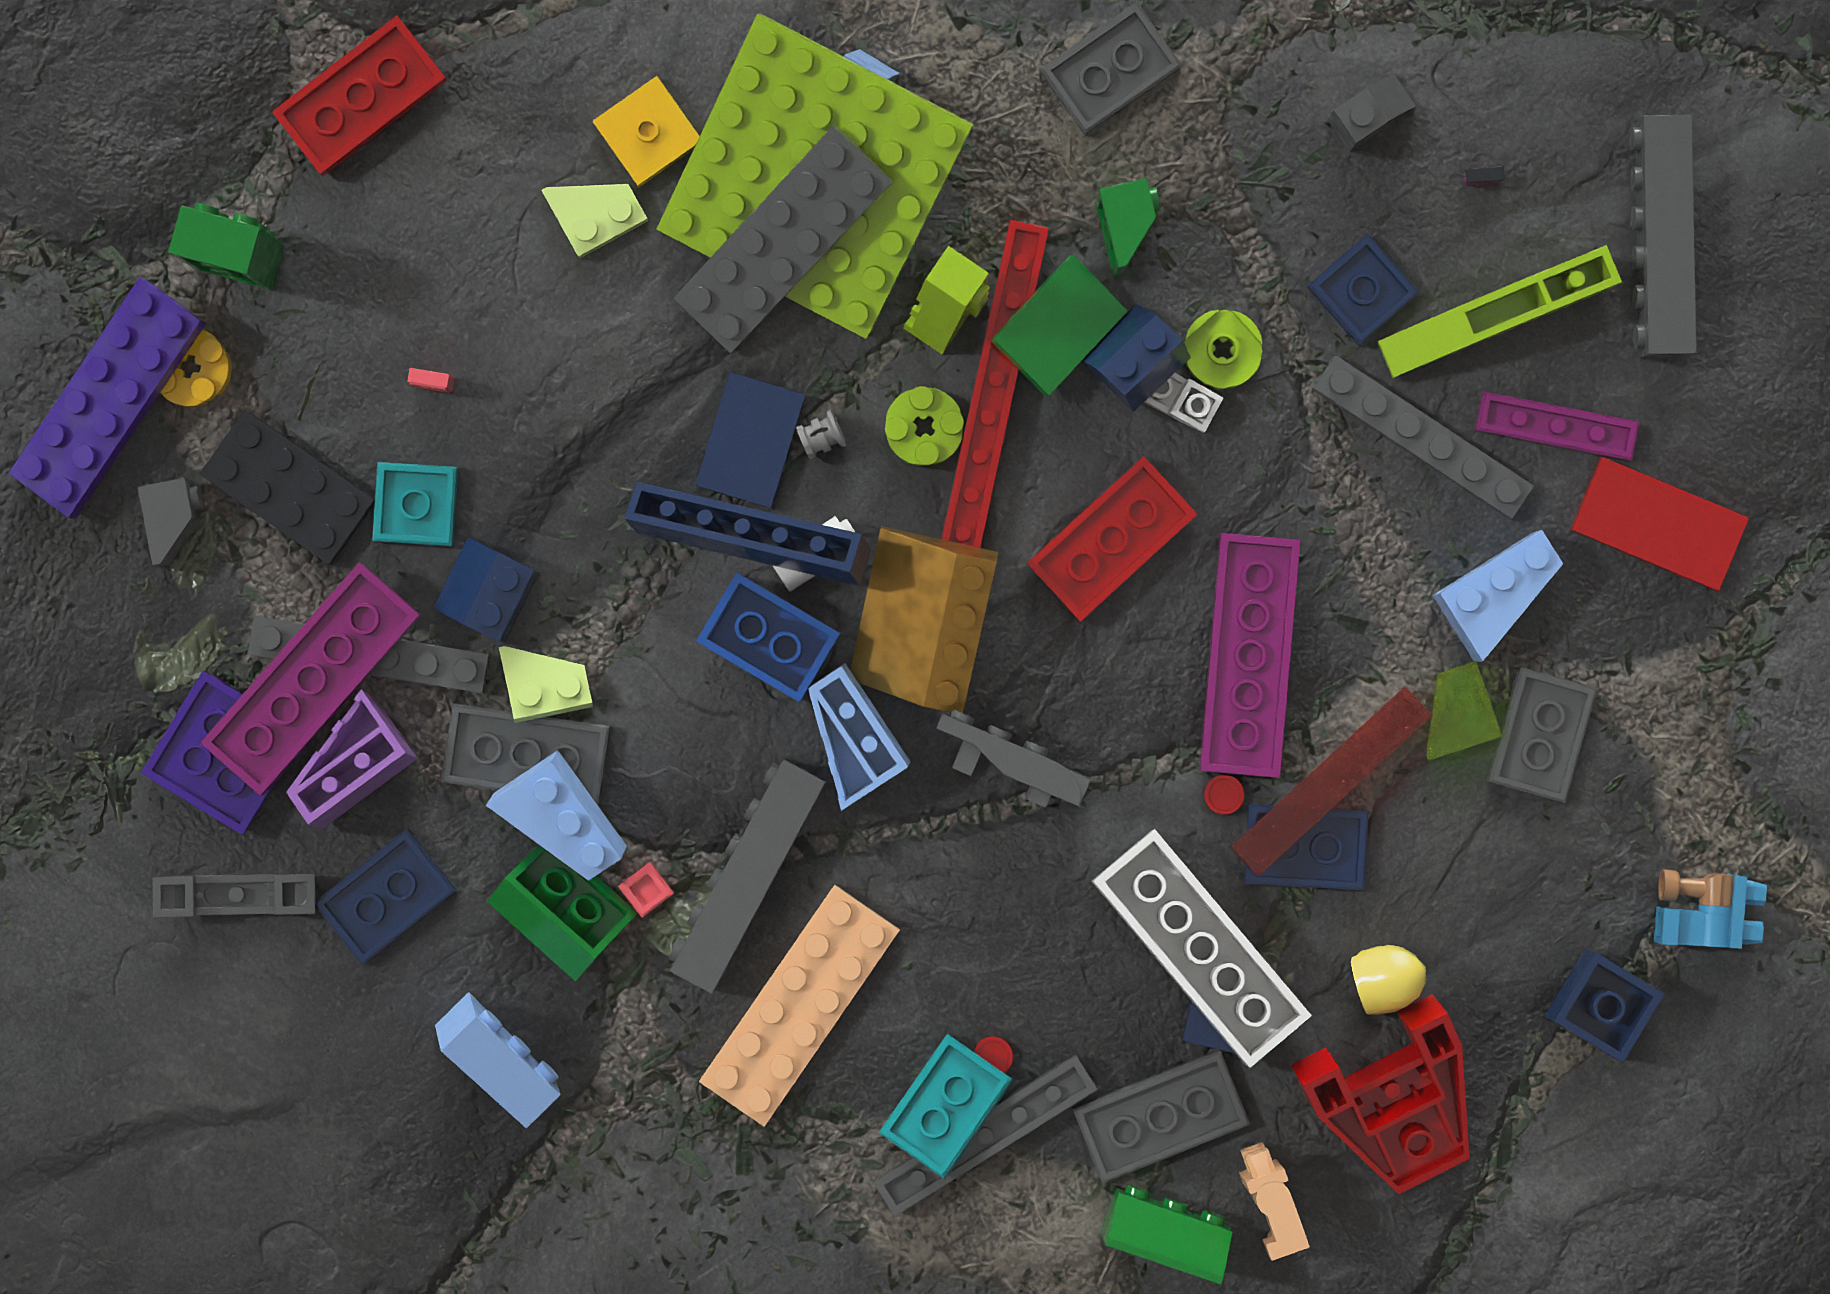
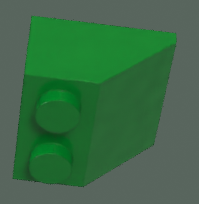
(1125, 219)

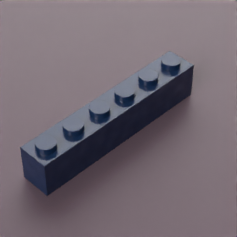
(748, 533)

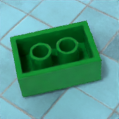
(225, 246)

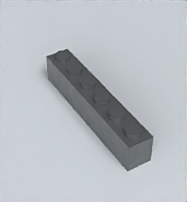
(1664, 236)
(747, 876)

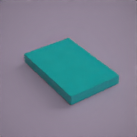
(946, 1106)

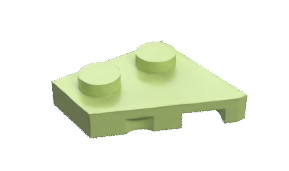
(595, 214)
(543, 684)

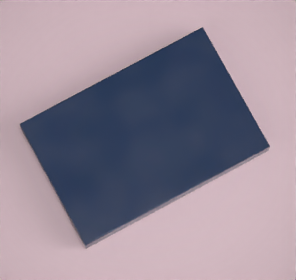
(750, 440)
(1324, 857)
(385, 896)

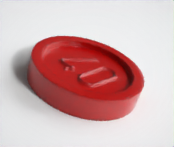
(1224, 794)
(995, 1051)

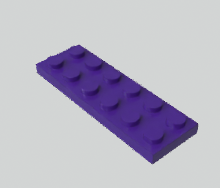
(107, 398)

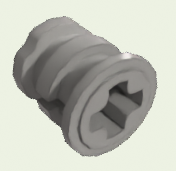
(821, 435)

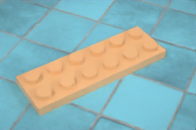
(799, 1005)

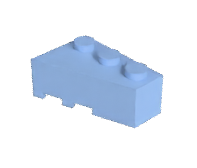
(1497, 592)
(855, 736)
(560, 816)

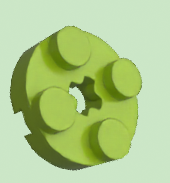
(1245, 350)
(901, 429)

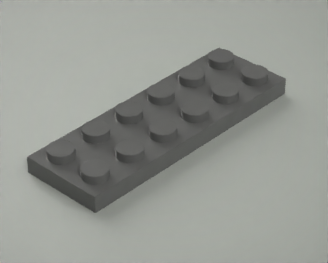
(783, 238)

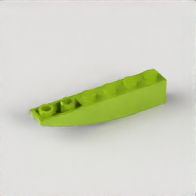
(1500, 311)

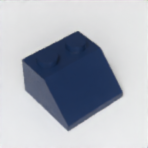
(1137, 356)
(486, 590)

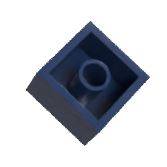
(1604, 1005)

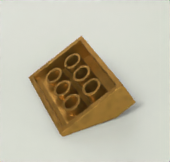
(923, 618)

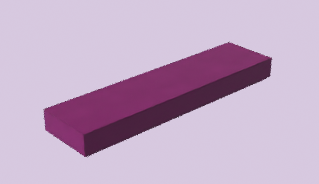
(1556, 426)

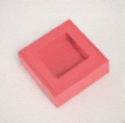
(431, 380)
(646, 889)

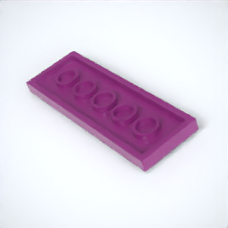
(1249, 655)
(310, 679)

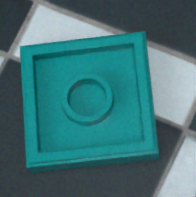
(415, 504)

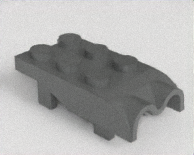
(1025, 763)

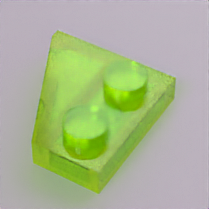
(1460, 712)

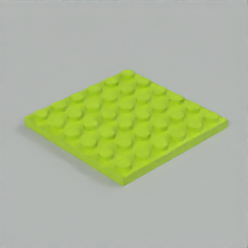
(766, 120)

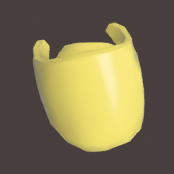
(1387, 978)

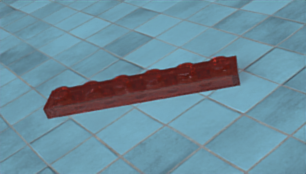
(1331, 781)

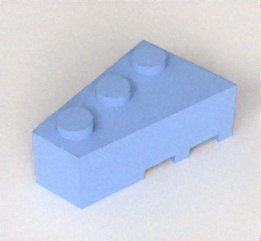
(497, 1060)

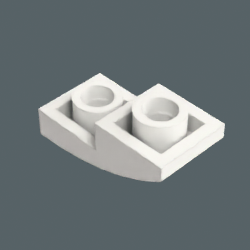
(1186, 402)

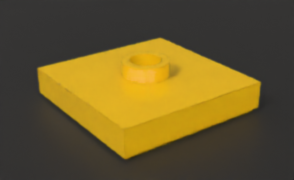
(647, 131)

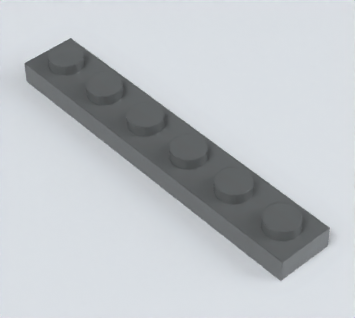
(1422, 437)
(404, 662)
(1007, 1123)

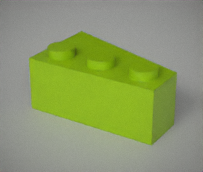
(947, 299)

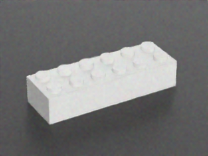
(1201, 948)

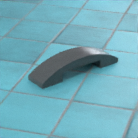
(234, 894)

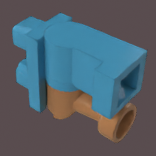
(1719, 914)

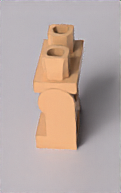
(1266, 1186)

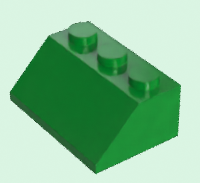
(561, 910)
(1167, 1233)

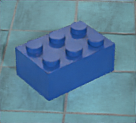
(768, 637)

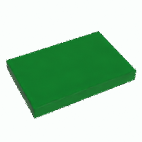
(1059, 325)

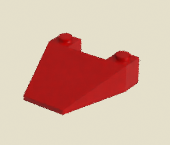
(1402, 1110)

